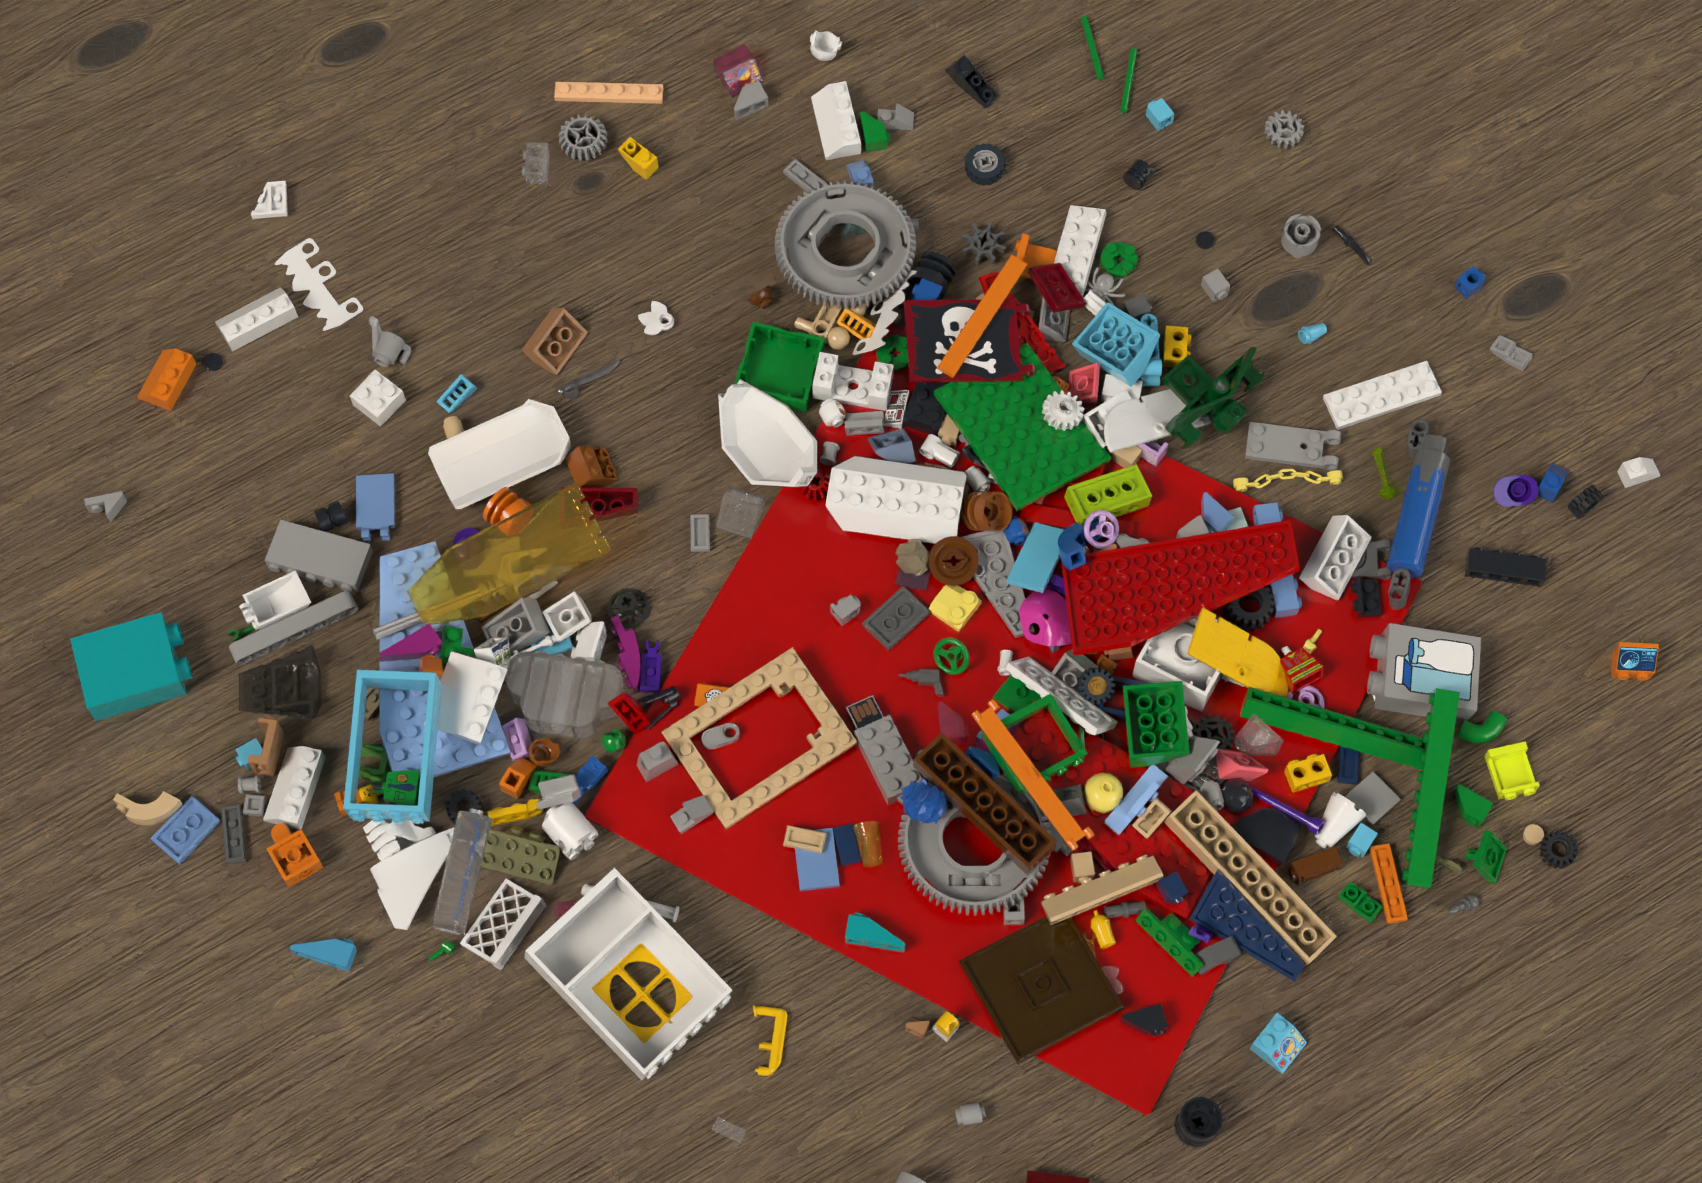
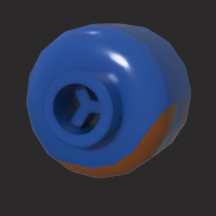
(1016, 531)

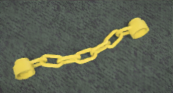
(1334, 477)

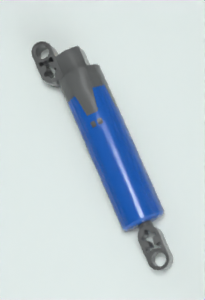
(1417, 510)

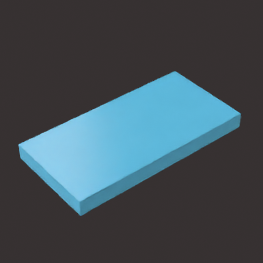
(1036, 559)

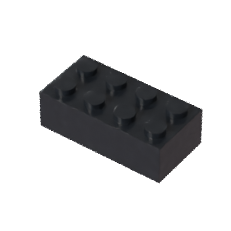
(924, 410)

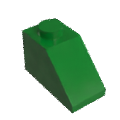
(874, 133)
(1471, 806)

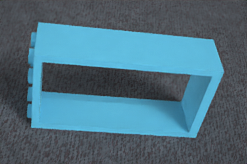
(399, 681)

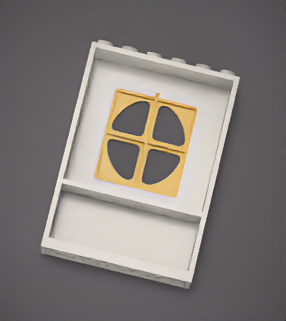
(595, 944)

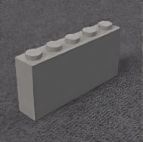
(319, 556)

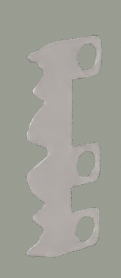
(310, 279)
(886, 318)

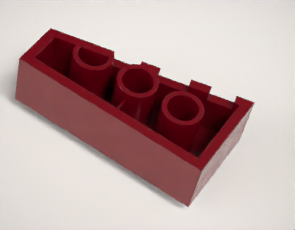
(610, 502)

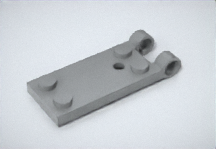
(1283, 444)

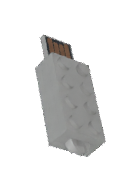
(882, 749)

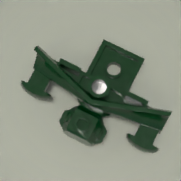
(1209, 397)

